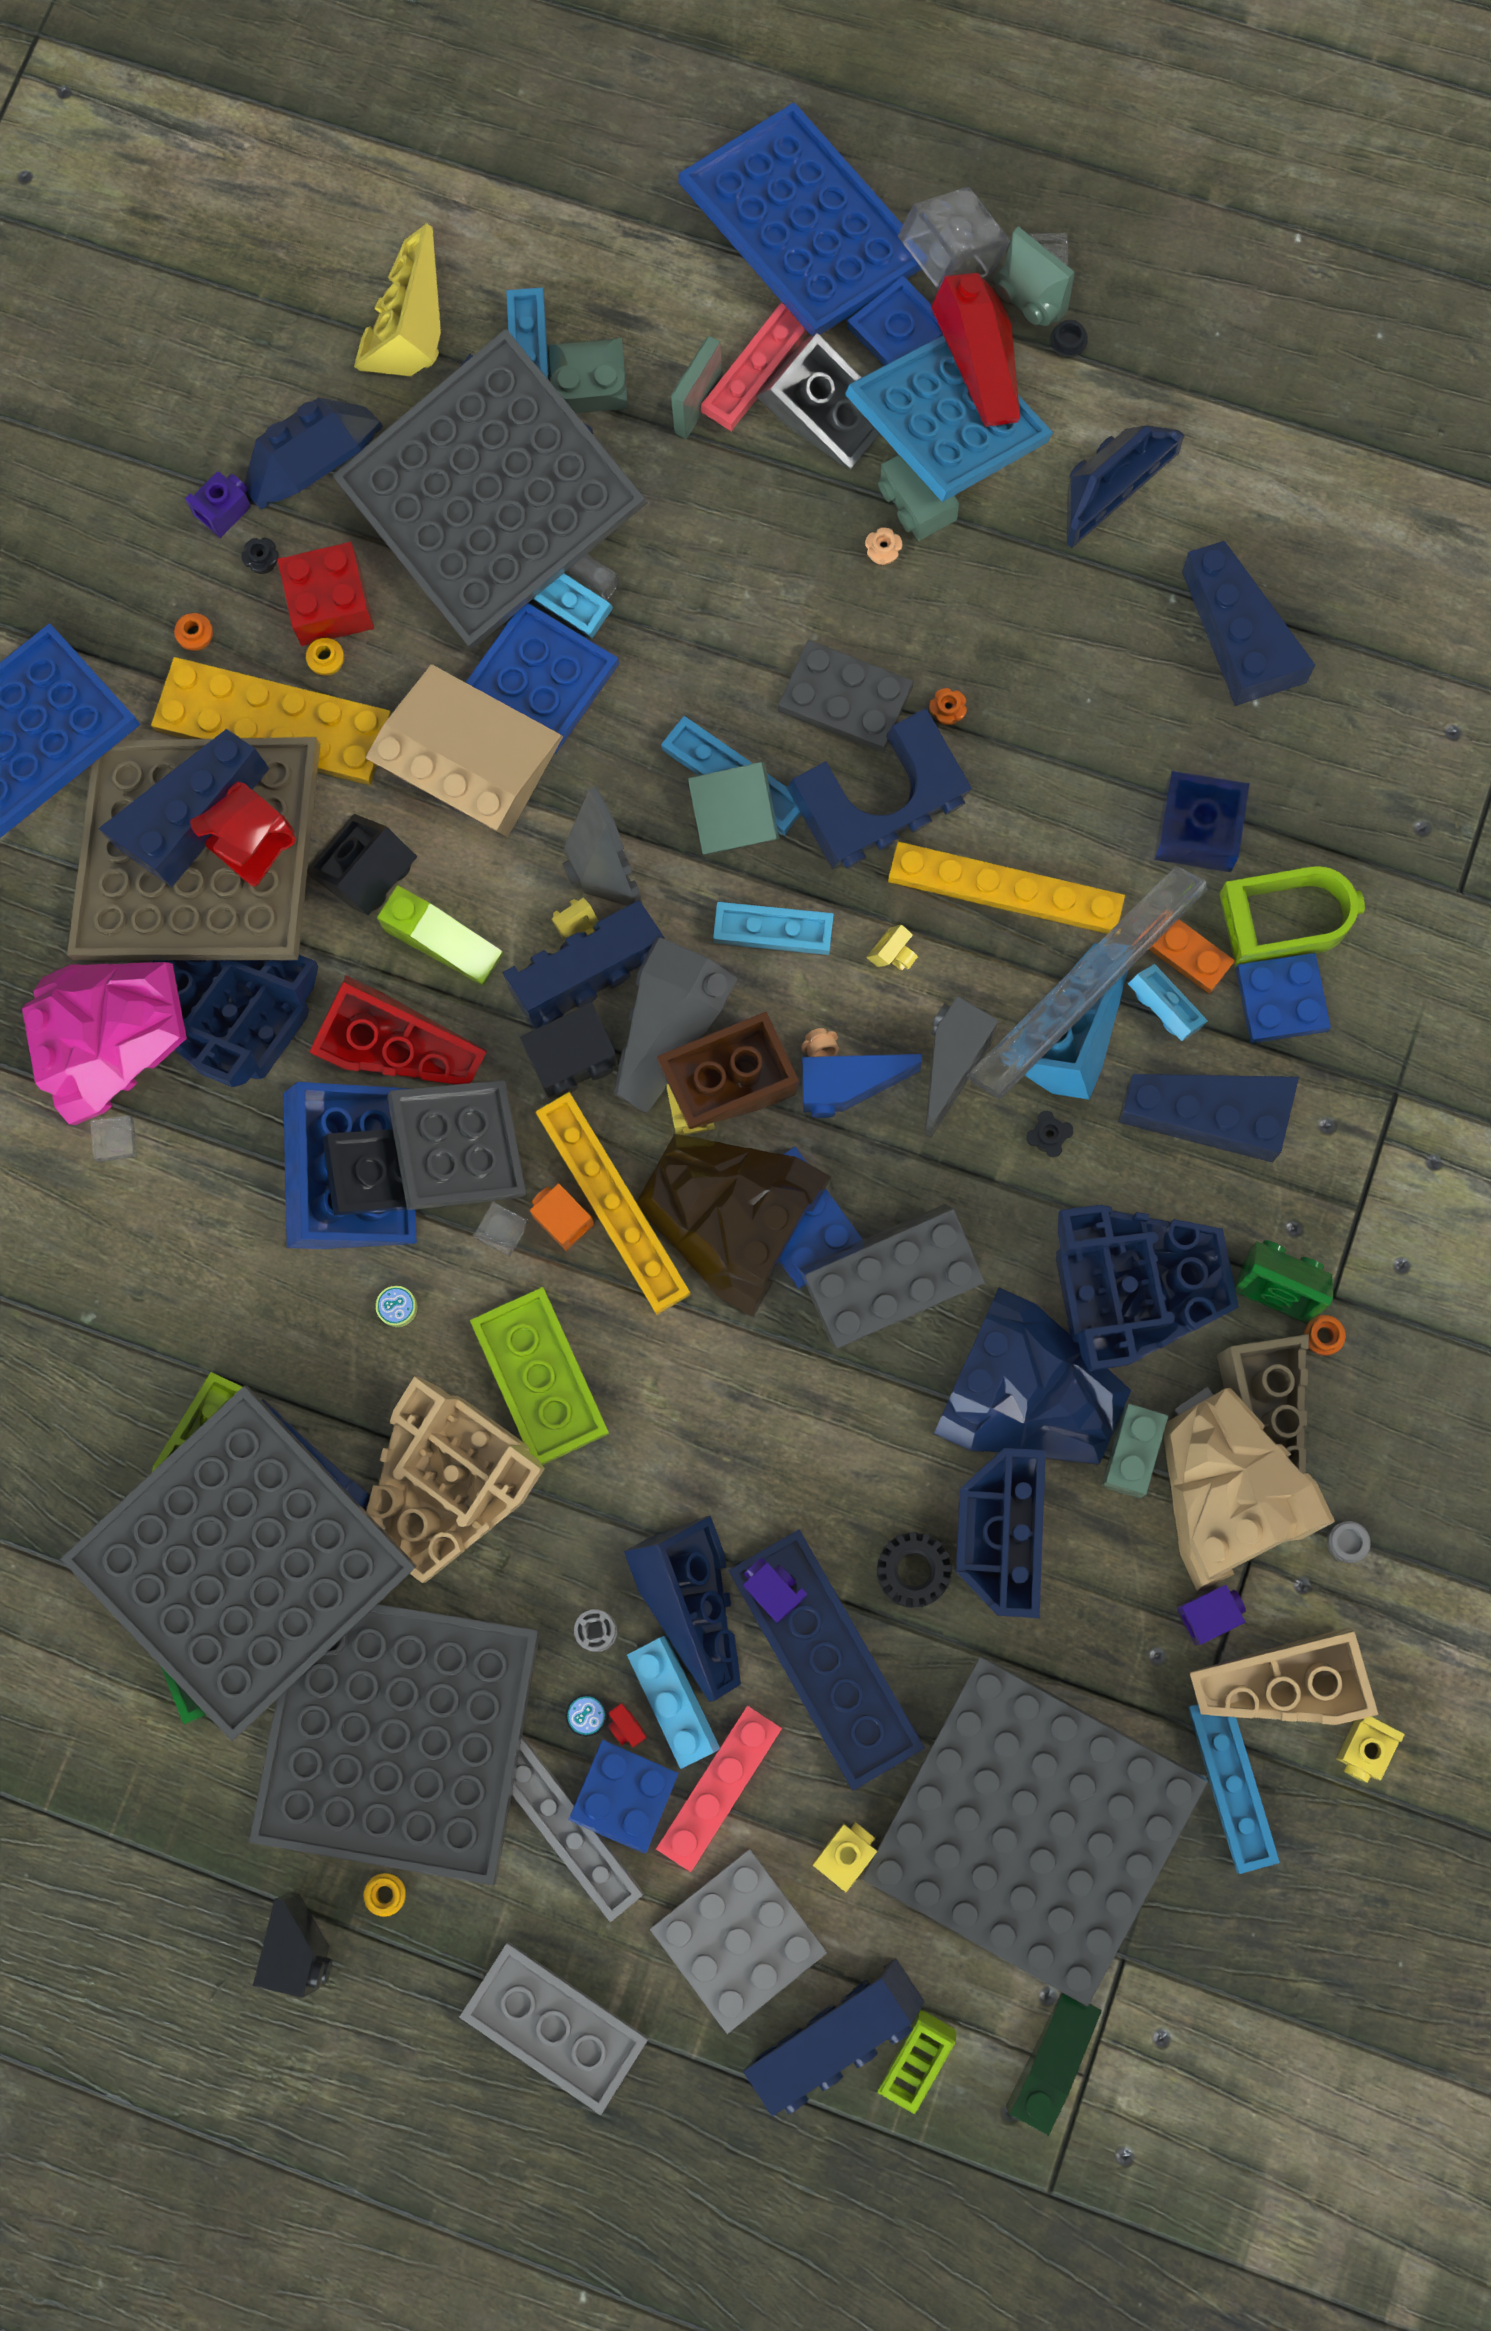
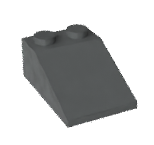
(812, 401)
(959, 1044)

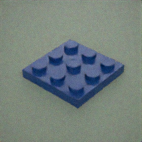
(544, 670)

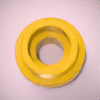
(327, 666)
(372, 1898)

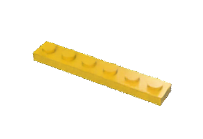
(1006, 888)
(613, 1203)

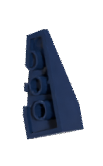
(684, 1590)

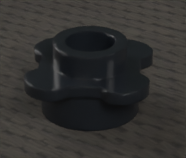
(1038, 1138)

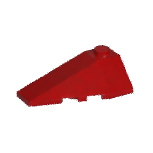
(980, 344)
(387, 1037)

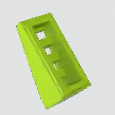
(936, 2030)

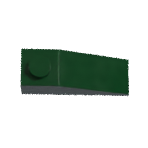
(1053, 2064)

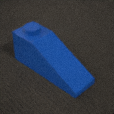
(844, 1081)

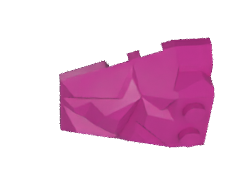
(99, 1030)

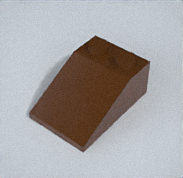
(729, 1072)

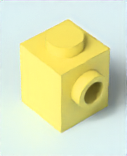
(846, 1855)

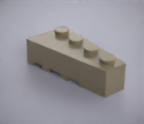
(1272, 1385)

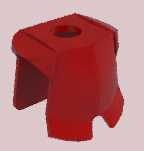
(245, 832)

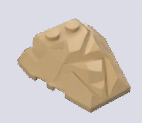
(446, 1477)
(1234, 1489)

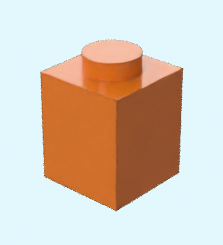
(561, 1216)

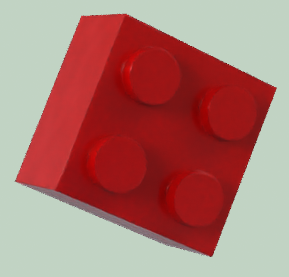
(325, 593)

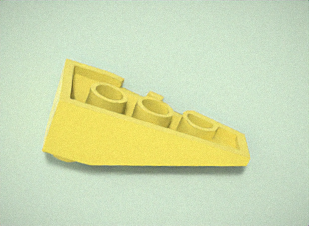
(409, 316)

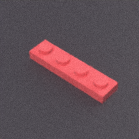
(754, 368)
(719, 1789)

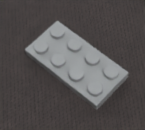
(554, 2028)

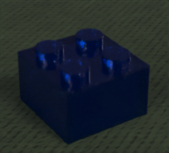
(1202, 821)

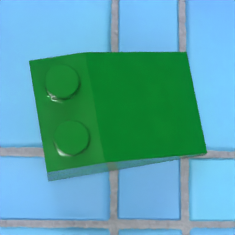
(1284, 1282)

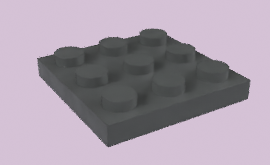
(456, 1144)

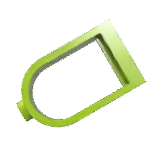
(1240, 923)

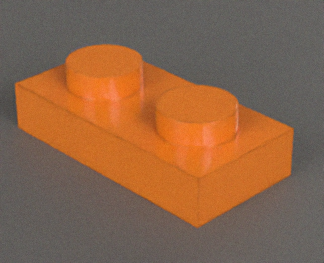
(1192, 956)

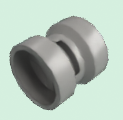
(601, 1633)

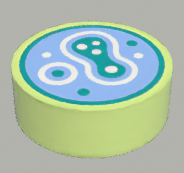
(396, 1306)

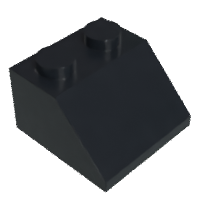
(362, 863)
(570, 1051)
(293, 1950)

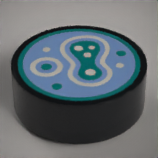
(586, 1715)

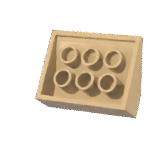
(465, 749)

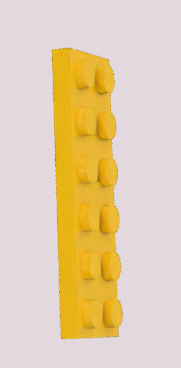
(206, 700)

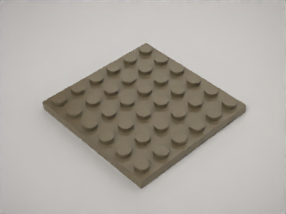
(210, 910)

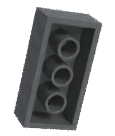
(891, 1275)

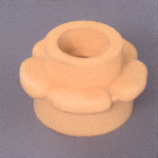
(883, 555)
(820, 1043)

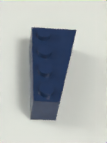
(157, 824)
(583, 965)
(835, 2040)

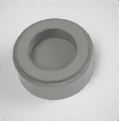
(1348, 1542)

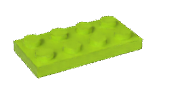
(539, 1376)

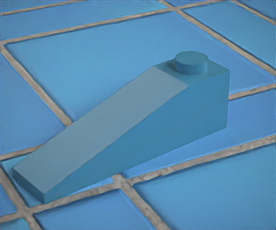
(1079, 1056)

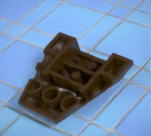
(730, 1211)

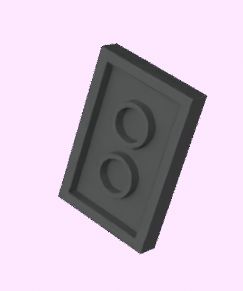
(845, 695)

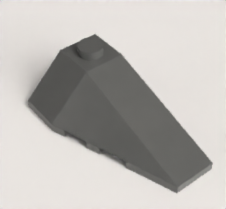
(597, 854)
(673, 1006)

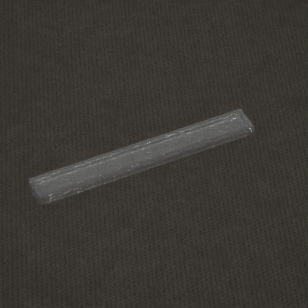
(1087, 982)

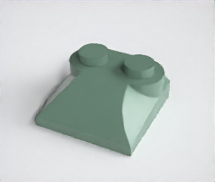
(1034, 280)
(590, 374)

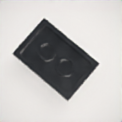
(364, 1172)

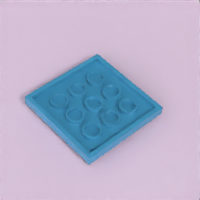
(934, 424)

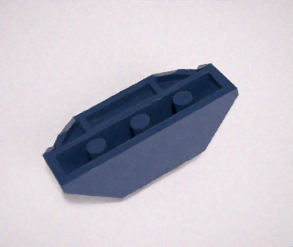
(307, 448)
(1116, 474)
(1004, 1532)

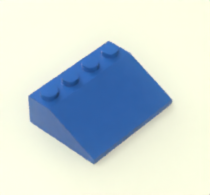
(309, 1115)

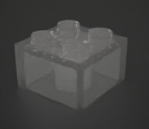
(953, 236)

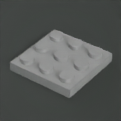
(738, 1941)

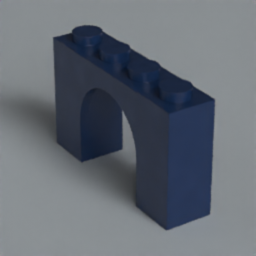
(849, 832)

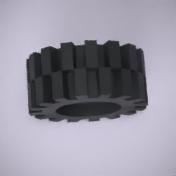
(939, 1570)

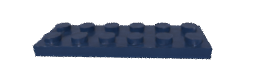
(832, 1668)

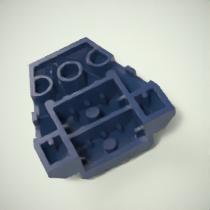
(241, 1013)
(1138, 1281)
(1031, 1389)

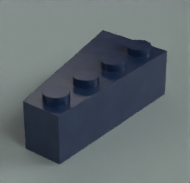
(1244, 629)
(1214, 1110)

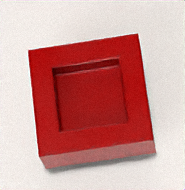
(626, 1727)

